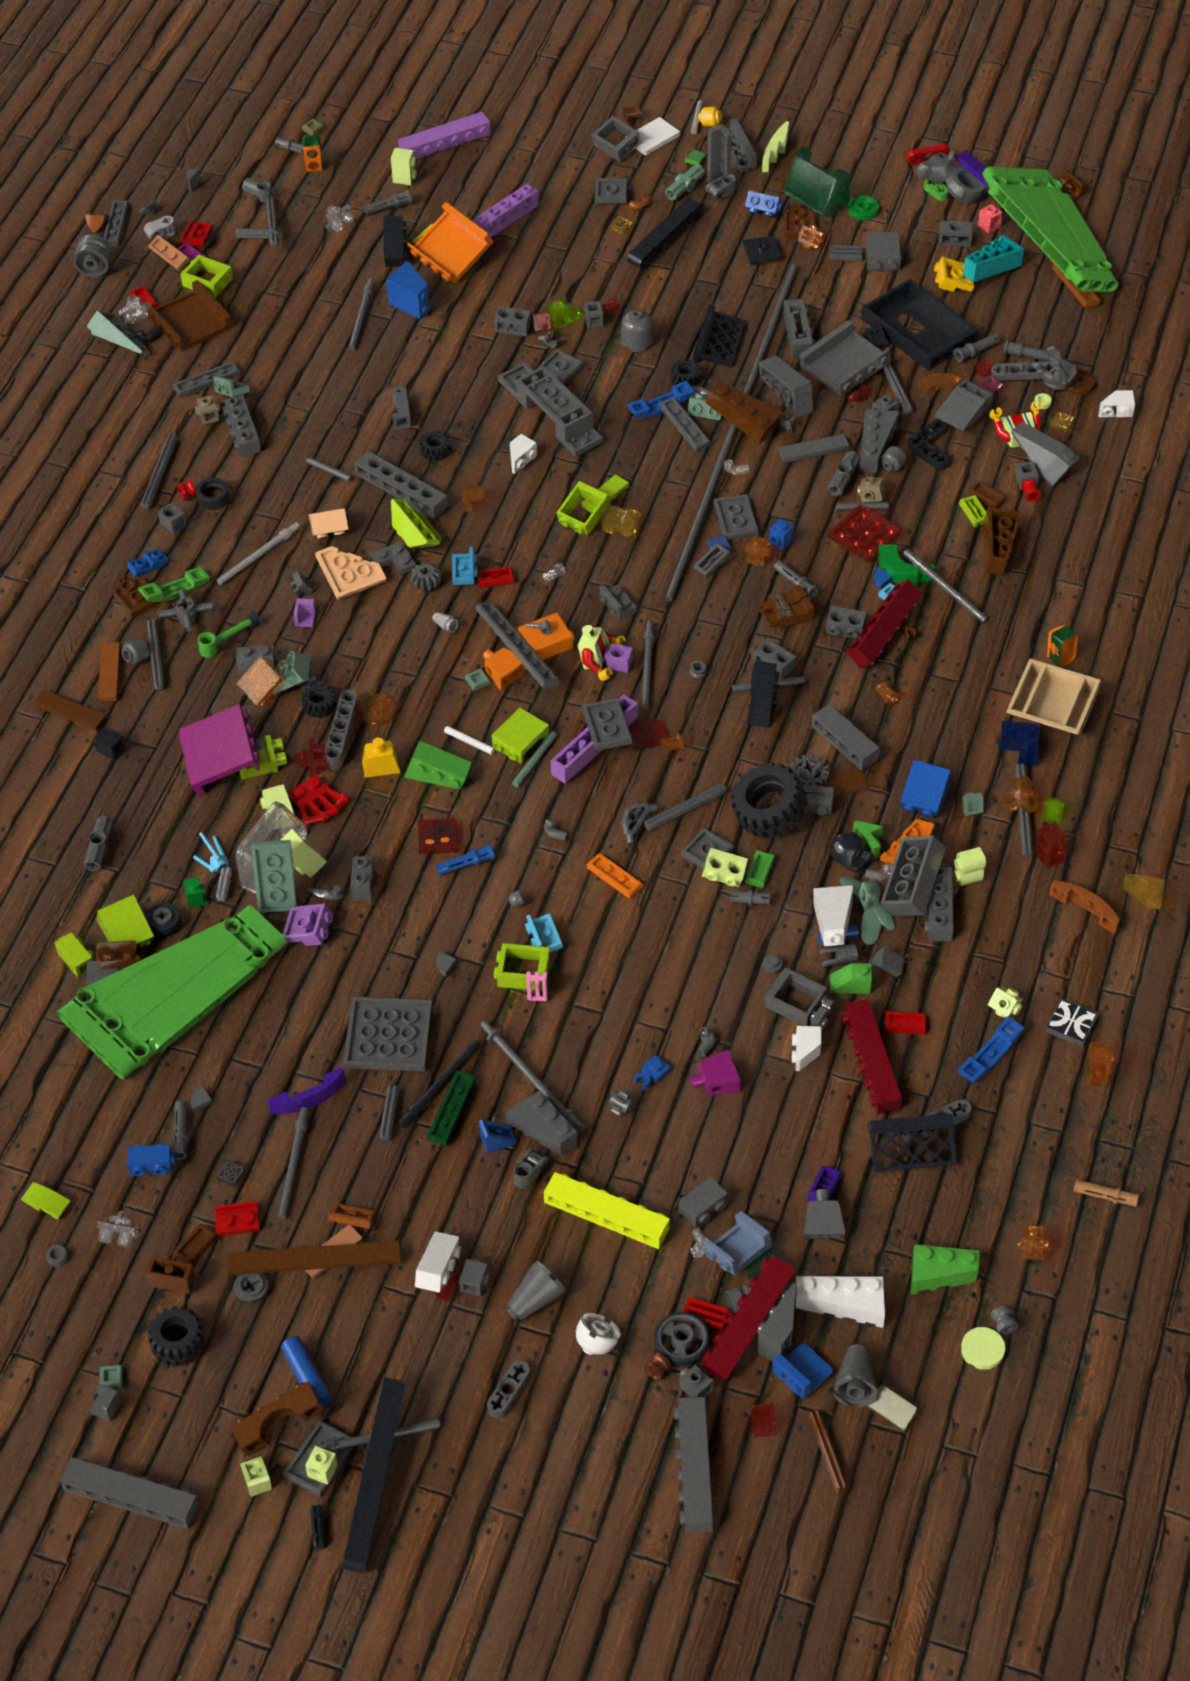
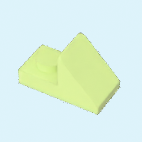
(256, 1476)

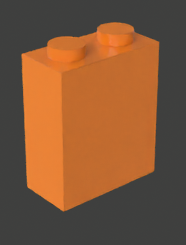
(551, 644)

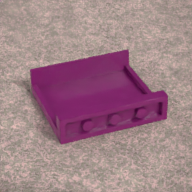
(218, 747)

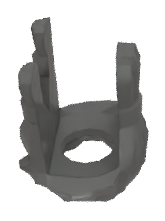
(1060, 379)

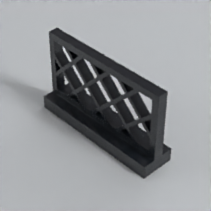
(709, 324)
(912, 1124)

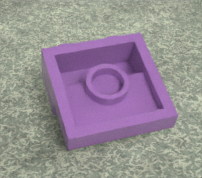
(308, 924)

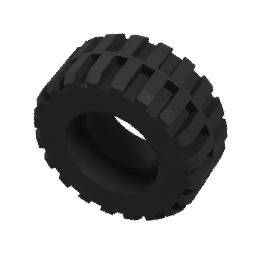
(778, 817)

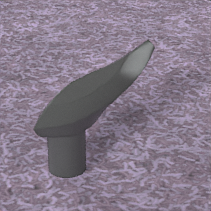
(327, 894)

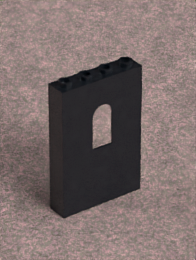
(942, 325)

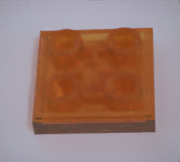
(259, 681)

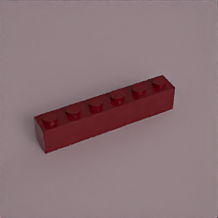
(884, 623)
(872, 1057)
(747, 1318)

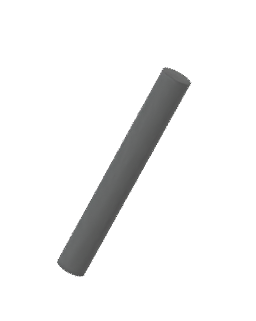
(329, 469)
(851, 506)

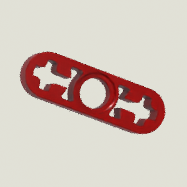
(918, 155)

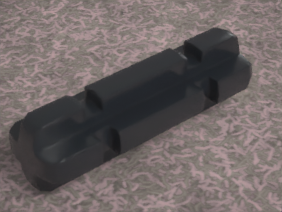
(317, 1526)

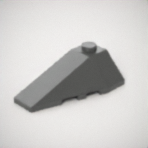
(1049, 455)

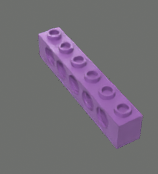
(508, 210)

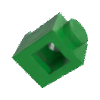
(195, 893)

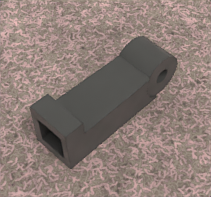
(402, 417)

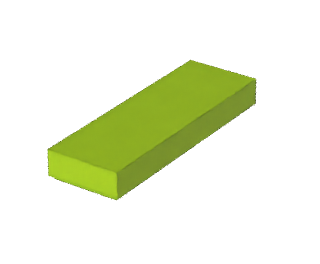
(612, 487)

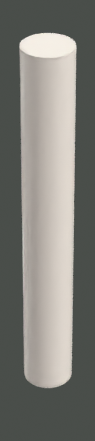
(467, 739)

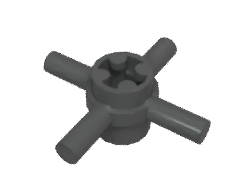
(185, 610)

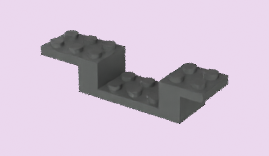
(570, 415)

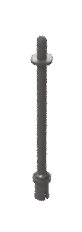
(494, 1035)

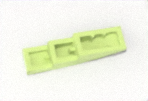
(776, 145)

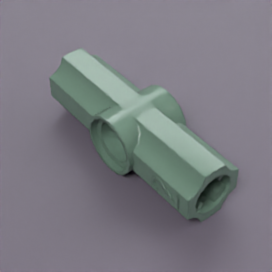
(685, 182)

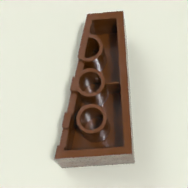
(743, 411)
(999, 534)

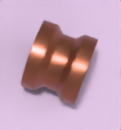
(657, 1366)

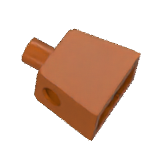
(503, 667)

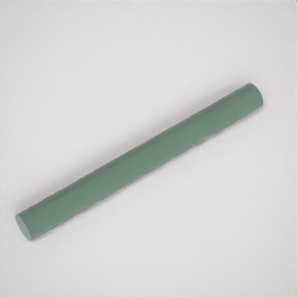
(534, 759)

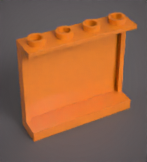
(451, 245)

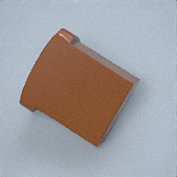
(96, 220)

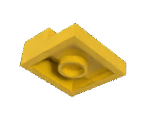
(950, 275)

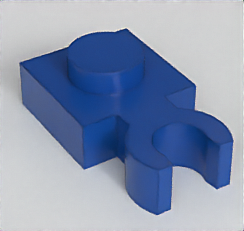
(653, 1070)

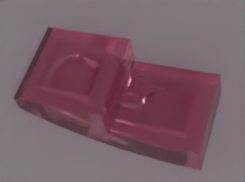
(990, 384)

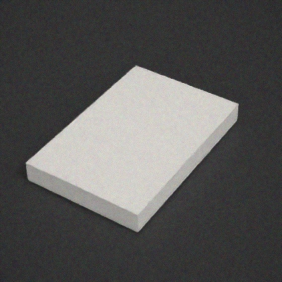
(656, 135)

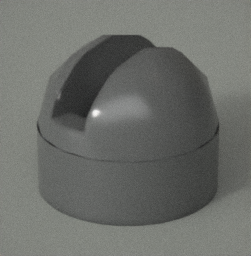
(516, 899)

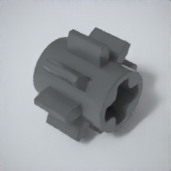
(621, 1102)

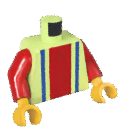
(1006, 424)
(593, 648)

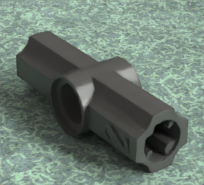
(843, 473)
(98, 843)

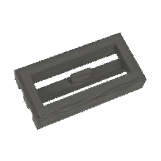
(845, 253)
(714, 561)

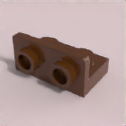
(116, 954)

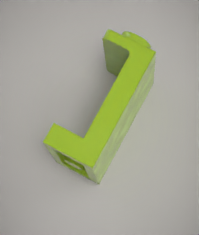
(519, 734)

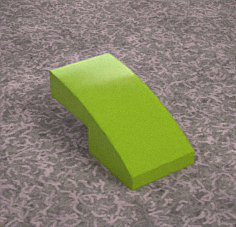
(45, 1199)

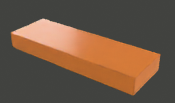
(614, 875)

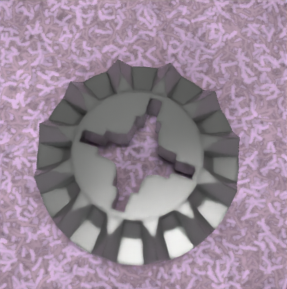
(245, 1294)

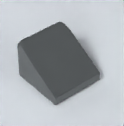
(193, 178)

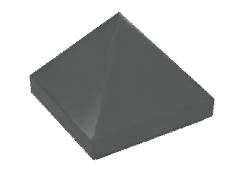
(149, 208)

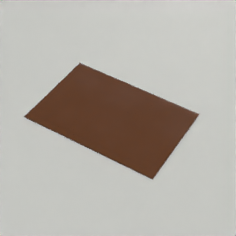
(847, 781)

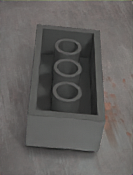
(913, 876)

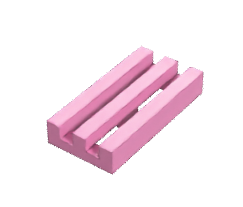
(537, 978)

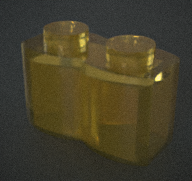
(621, 521)

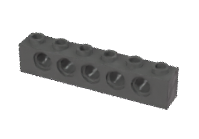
(401, 484)

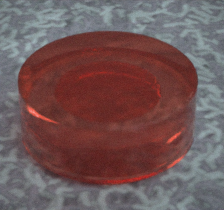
(984, 368)

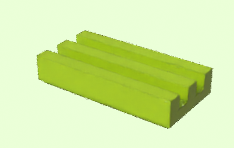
(971, 510)

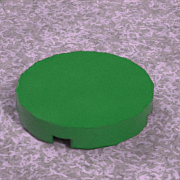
(863, 207)

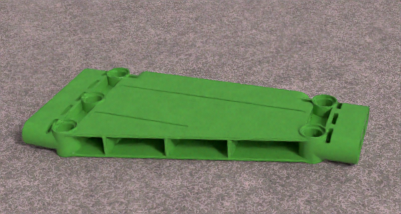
(1053, 224)
(169, 991)

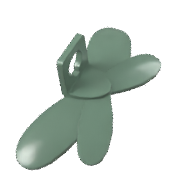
(874, 913)

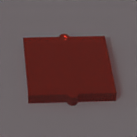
(648, 734)

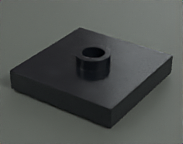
(761, 250)

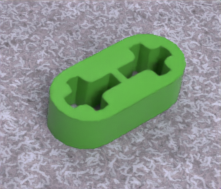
(938, 191)

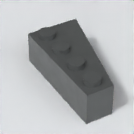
(877, 433)

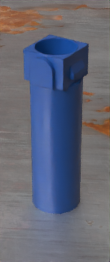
(304, 1366)

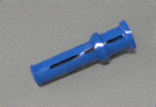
(474, 857)

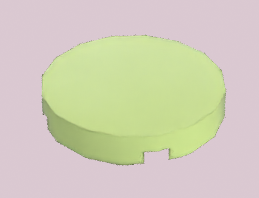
(983, 1348)

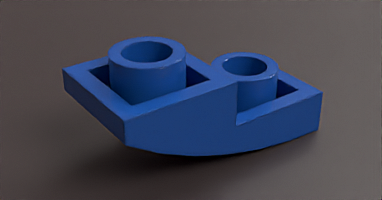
(151, 561)

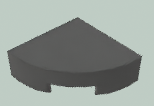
(444, 963)
(200, 1099)

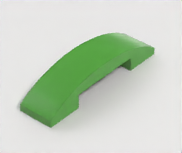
(193, 580)

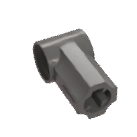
(260, 189)

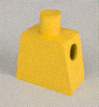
(379, 758)

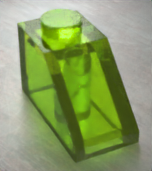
(563, 313)

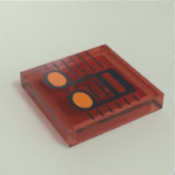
(437, 836)

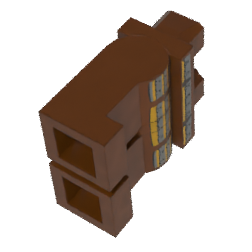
(788, 608)

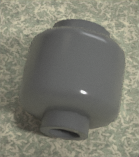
(893, 459)
(135, 651)

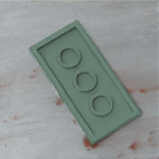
(274, 875)

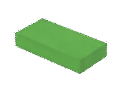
(759, 869)

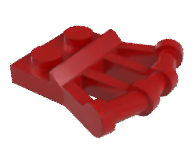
(311, 792)

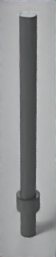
(367, 292)
(919, 563)
(648, 639)
(300, 1128)
(332, 1446)

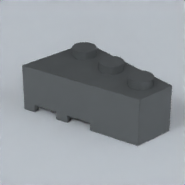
(544, 1123)

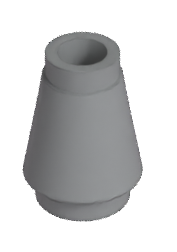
(446, 622)

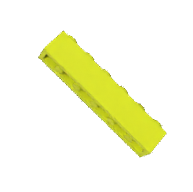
(606, 1210)

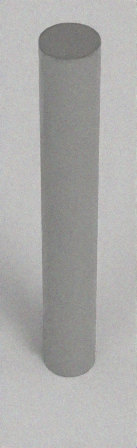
(696, 121)

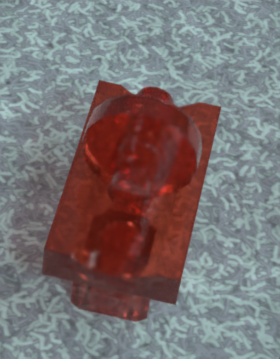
(314, 750)

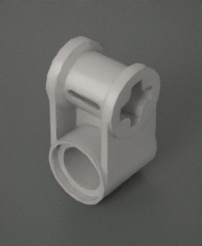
(160, 228)

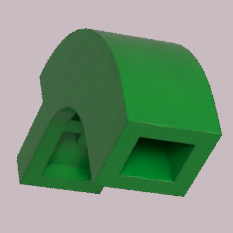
(898, 569)

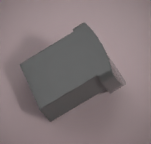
(888, 961)

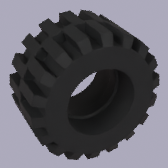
(181, 1350)

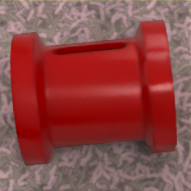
(1031, 490)

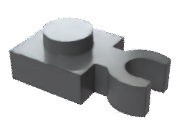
(820, 1018)

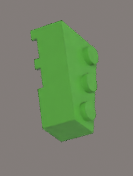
(437, 767)
(942, 1267)

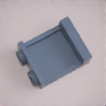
(739, 1245)

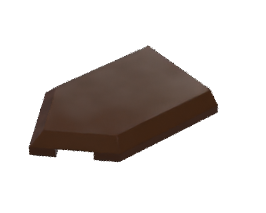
(795, 219)
(130, 597)

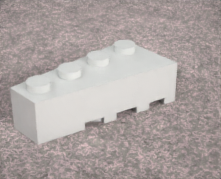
(842, 1296)

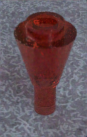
(448, 1290)

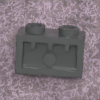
(617, 601)

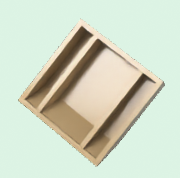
(1054, 696)

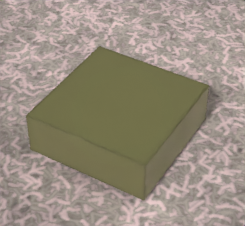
(313, 127)

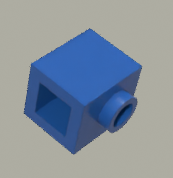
(781, 534)

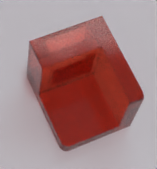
(763, 1420)

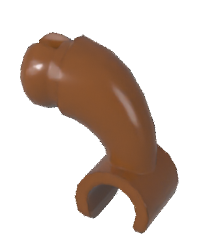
(636, 205)

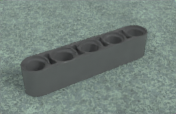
(341, 729)

